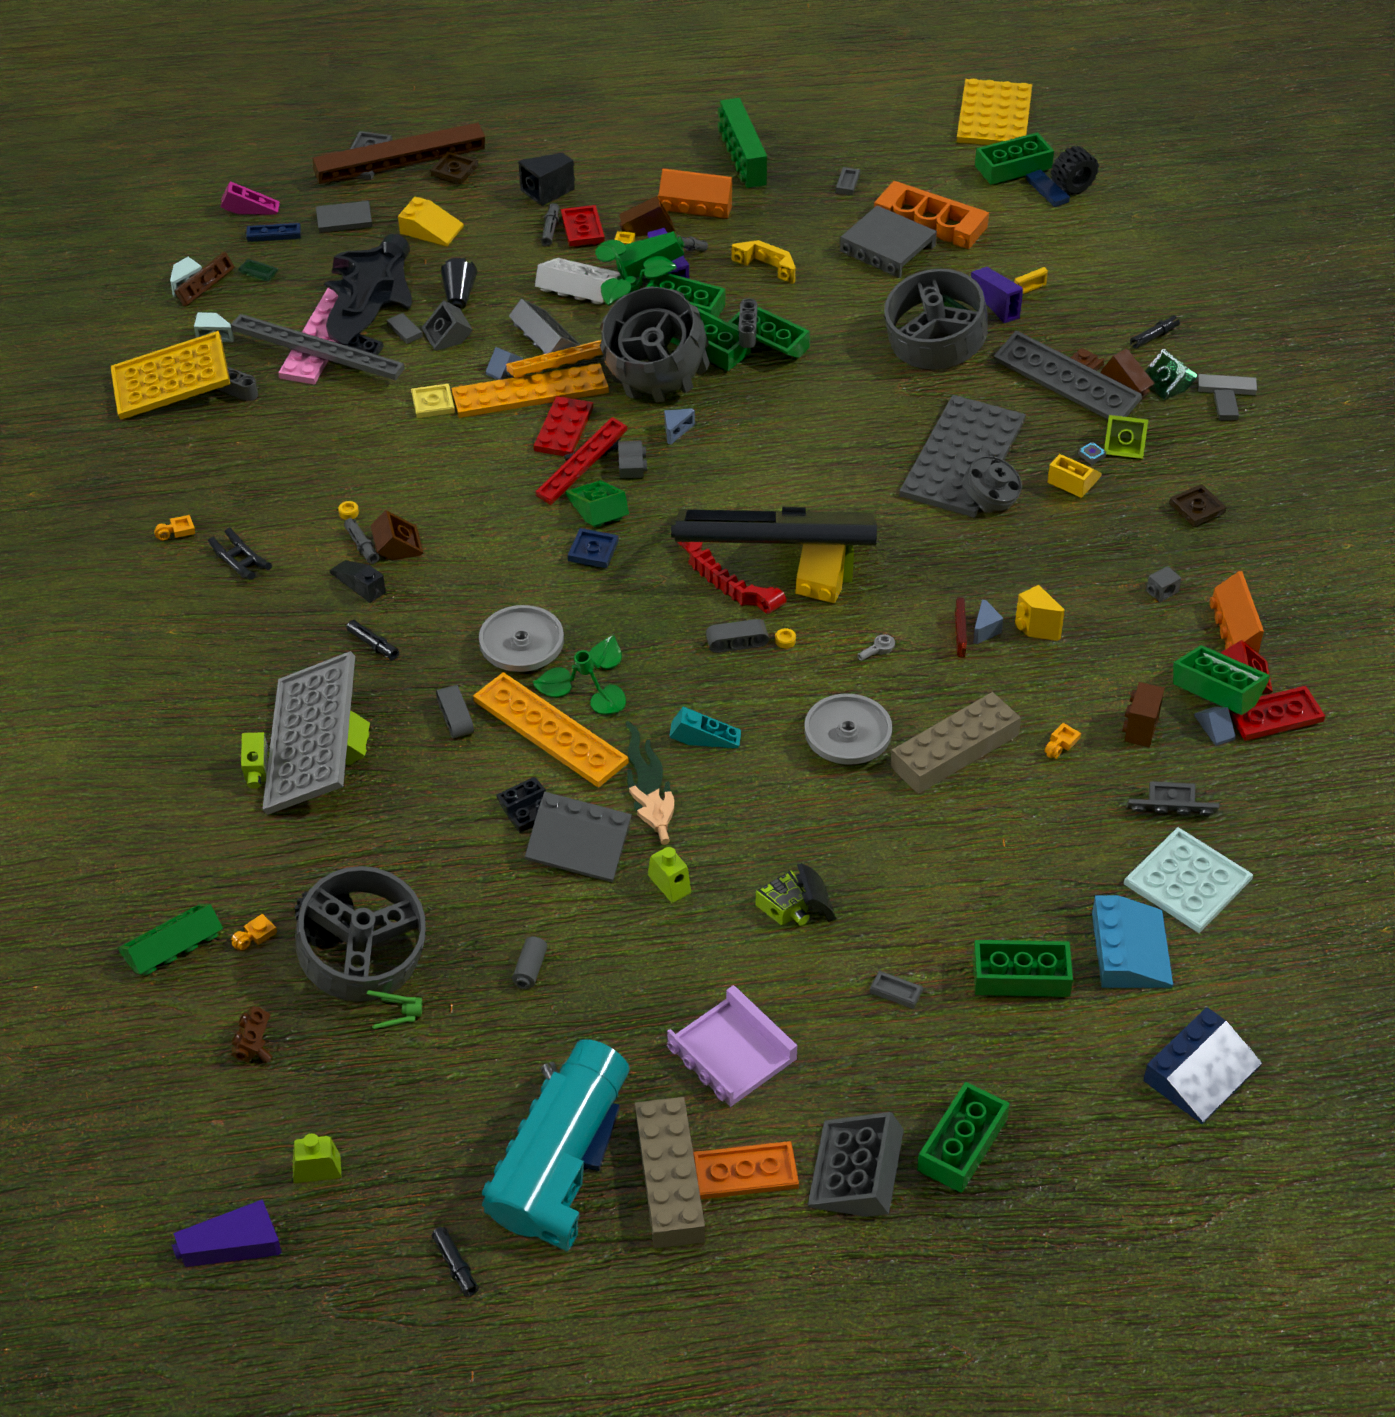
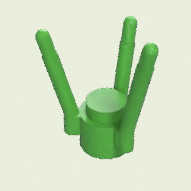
(410, 1005)

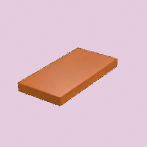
(746, 1170)

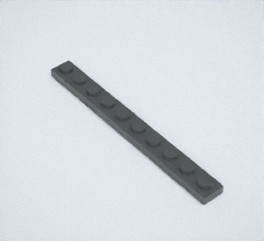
(317, 347)

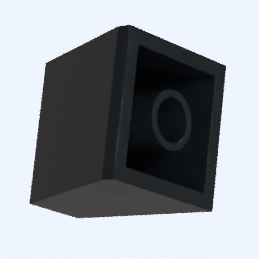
(547, 177)

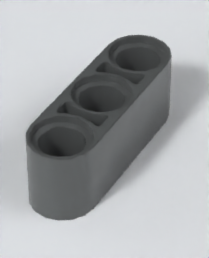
(747, 323)
(241, 385)
(737, 636)
(455, 711)

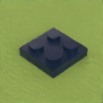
(593, 548)

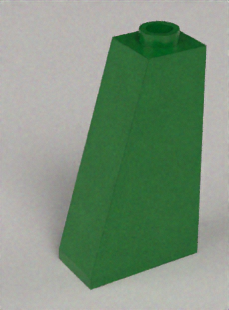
(637, 252)

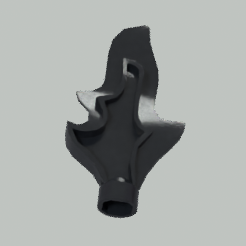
(368, 282)

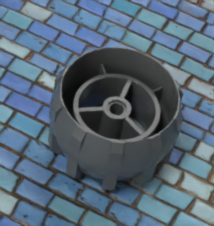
(641, 329)

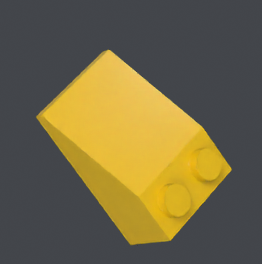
(428, 222)
(821, 572)

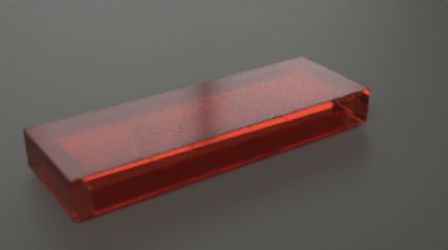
(960, 623)

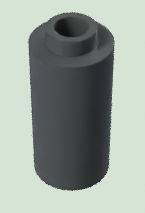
(529, 962)

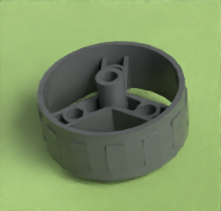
(926, 339)
(320, 901)

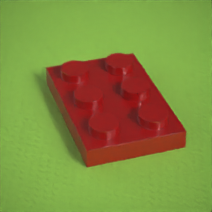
(582, 225)

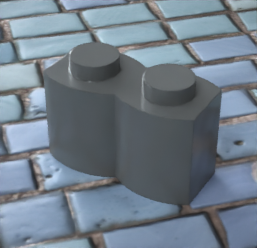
(631, 459)

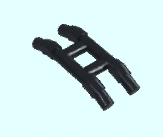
(240, 547)

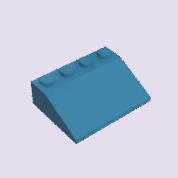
(1130, 944)

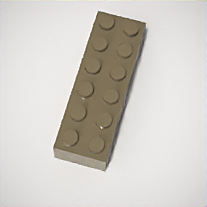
(955, 742)
(669, 1173)

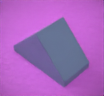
(497, 364)
(678, 422)
(988, 623)
(1217, 724)

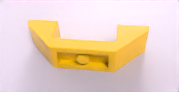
(747, 251)

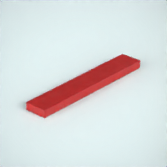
(581, 461)

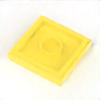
(432, 400)

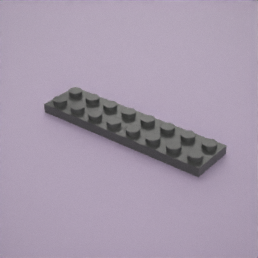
(1067, 376)

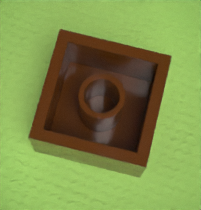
(1143, 714)

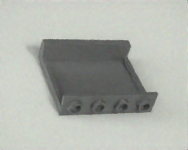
(886, 240)

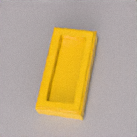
(1032, 280)

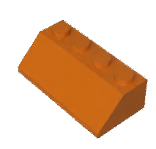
(696, 193)
(1236, 613)

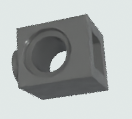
(1163, 584)

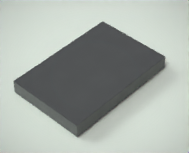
(344, 216)

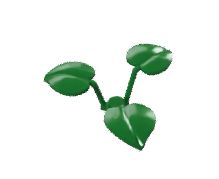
(615, 289)
(606, 655)

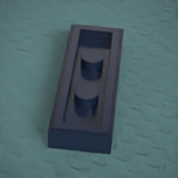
(1047, 188)
(273, 232)
(596, 1151)

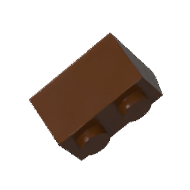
(395, 537)

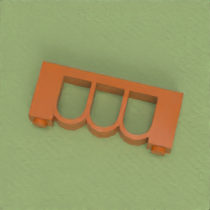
(964, 234)

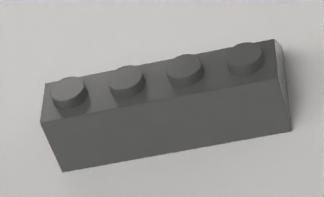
(541, 328)

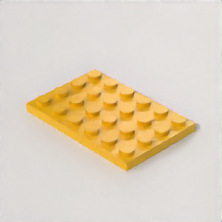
(993, 111)
(169, 375)

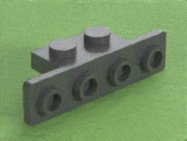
(1172, 797)

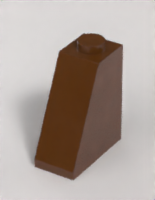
(646, 218)
(1128, 371)

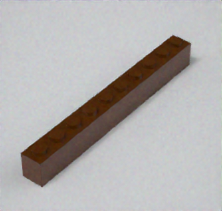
(398, 153)

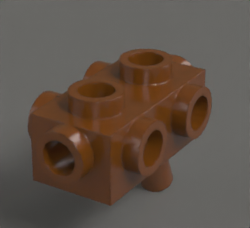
(249, 1038)

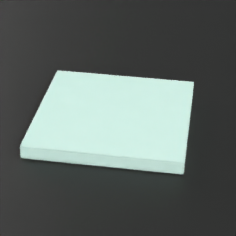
(1188, 879)

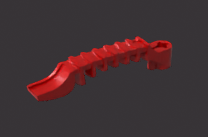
(765, 598)

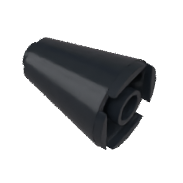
(458, 280)

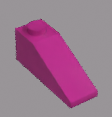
(246, 201)

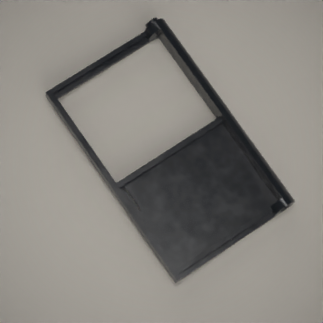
(792, 526)

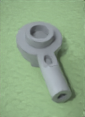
(882, 645)

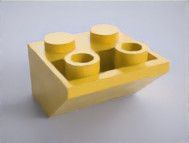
(1072, 475)

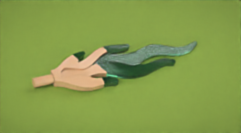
(652, 809)

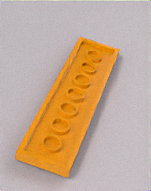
(529, 390)
(551, 729)

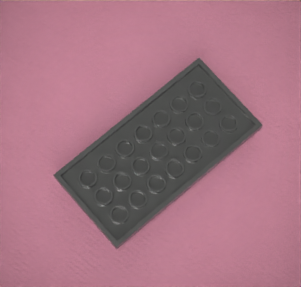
(959, 438)

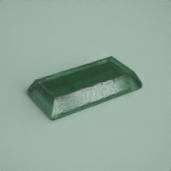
(258, 270)

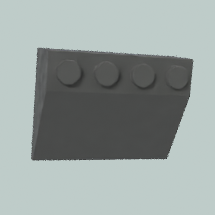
(578, 837)
(857, 1165)

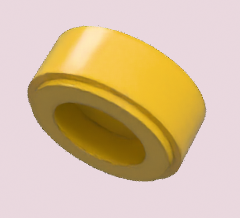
(348, 510)
(785, 638)

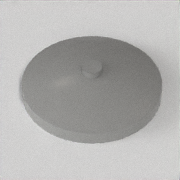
(521, 638)
(848, 729)

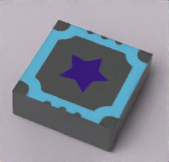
(1092, 453)

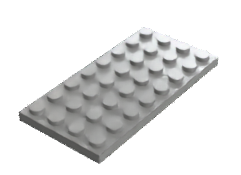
(309, 733)

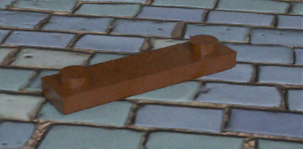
(204, 278)

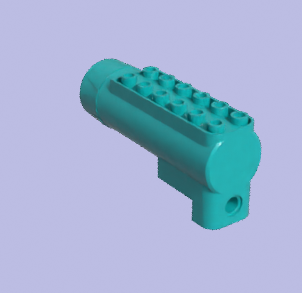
(545, 1160)

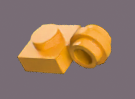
(179, 526)
(1061, 738)
(257, 930)

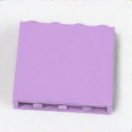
(733, 1047)

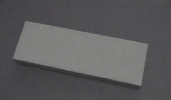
(1240, 385)

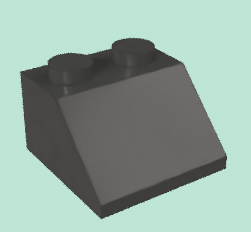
(446, 327)

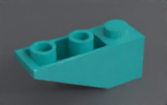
(702, 730)

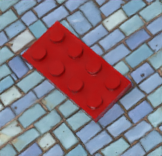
(563, 426)
(1279, 713)

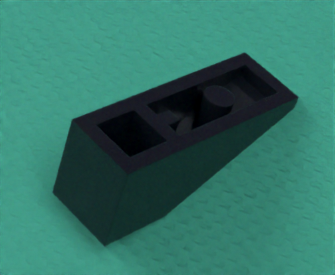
(361, 579)

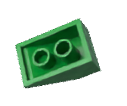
(599, 502)

